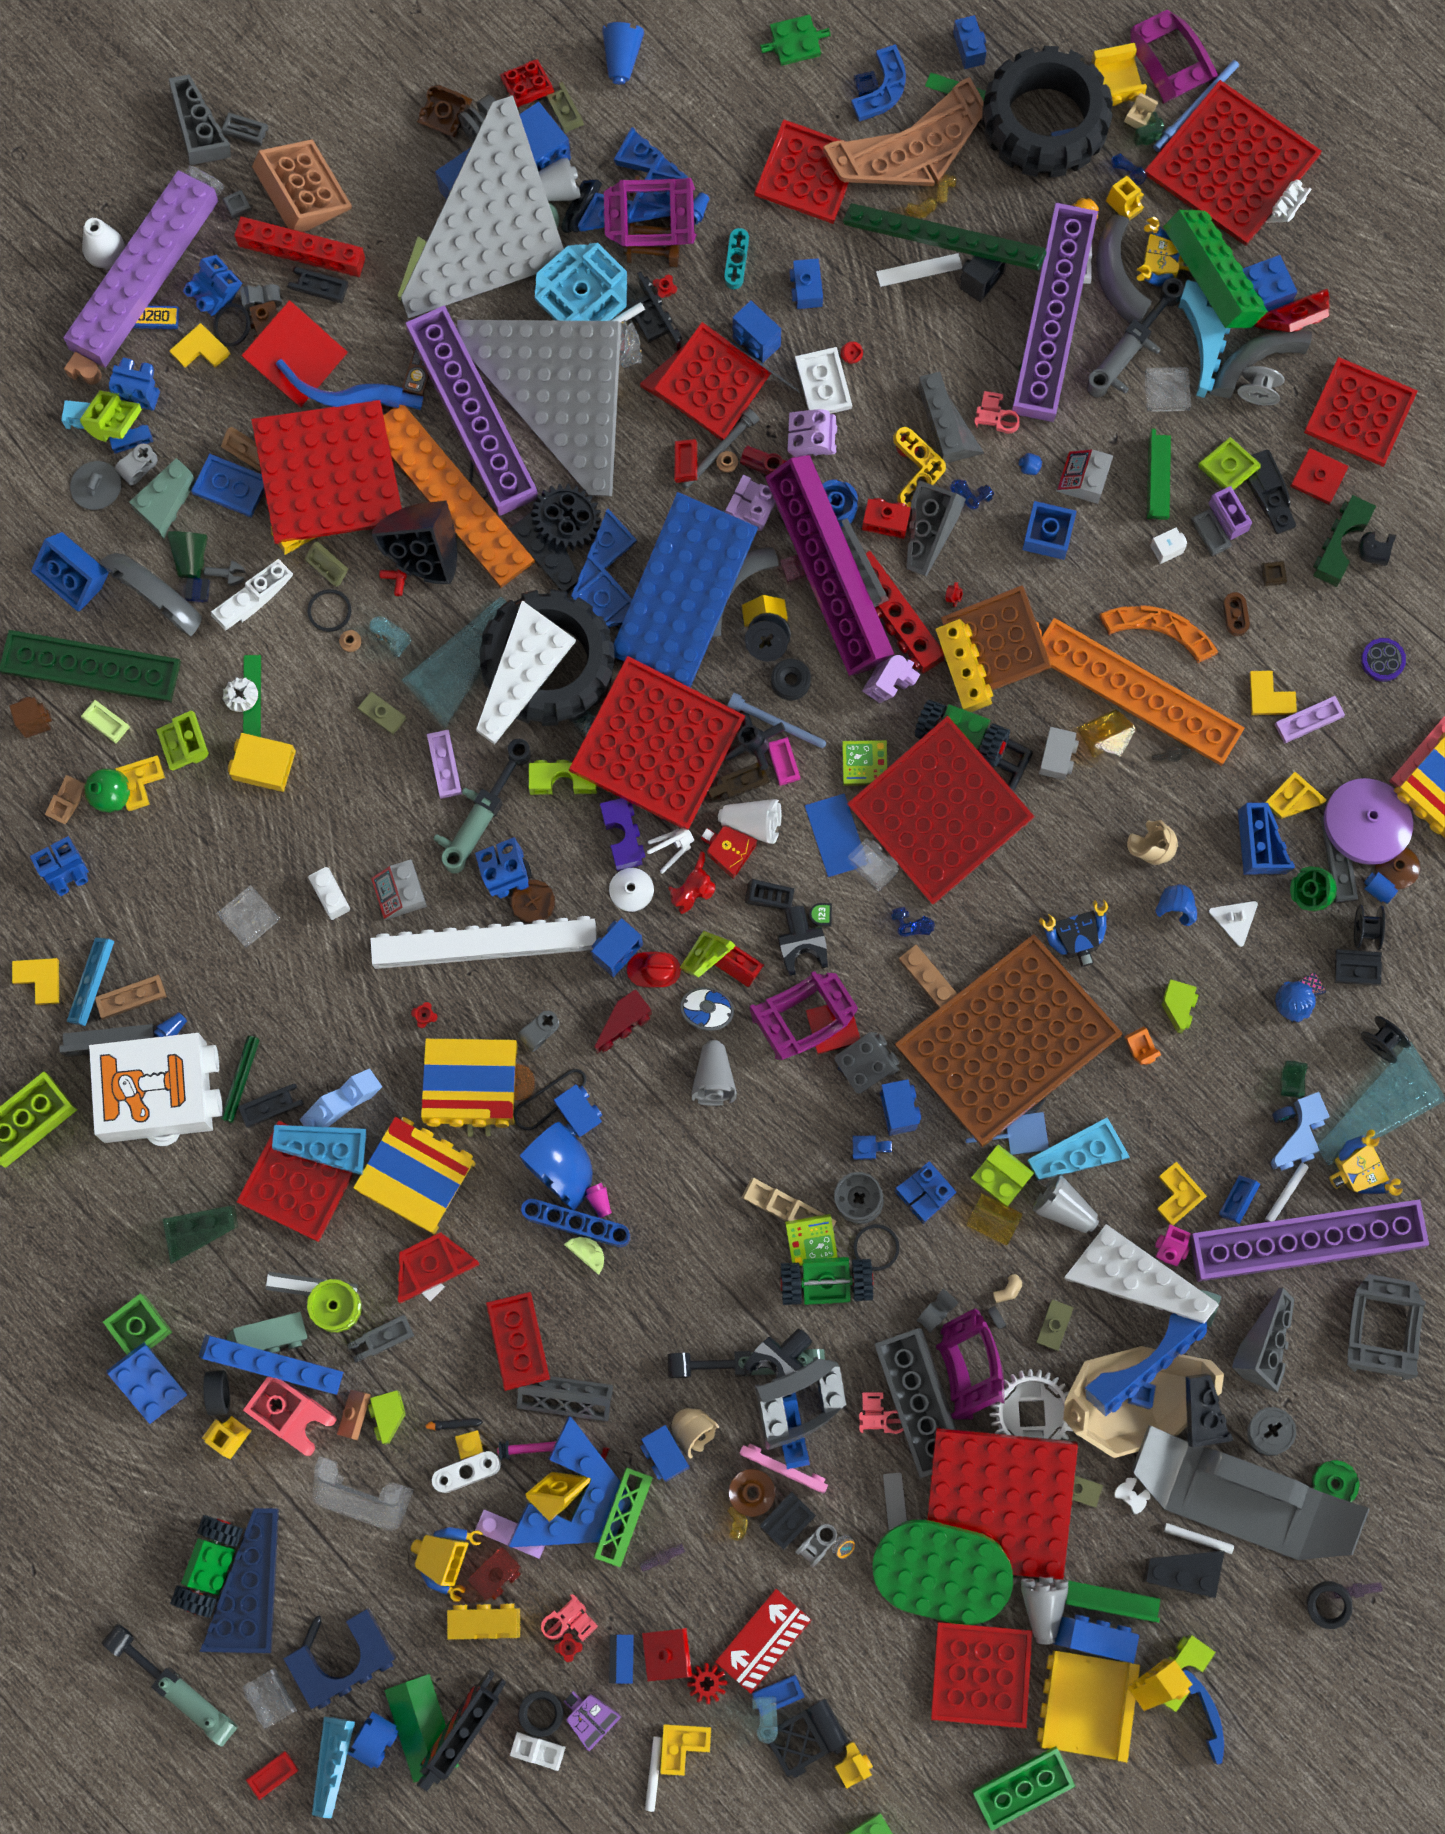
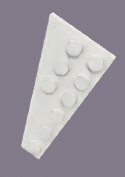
(527, 661)
(1131, 1273)

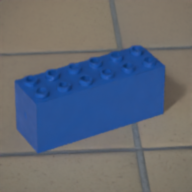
(544, 137)

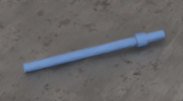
(1170, 131)

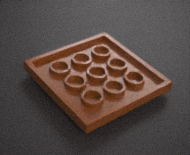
(1005, 637)

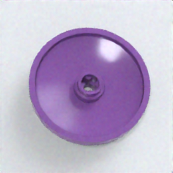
(1368, 821)

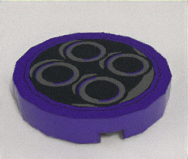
(1383, 659)

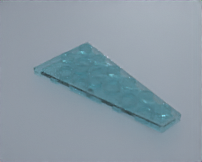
(451, 670)
(1391, 1101)

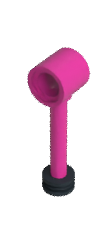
(505, 1450)

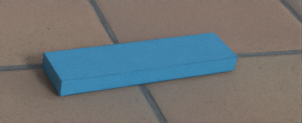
(90, 981)

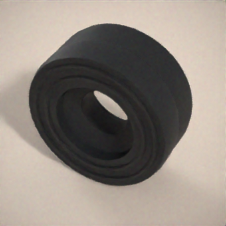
(787, 691)

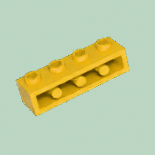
(964, 665)

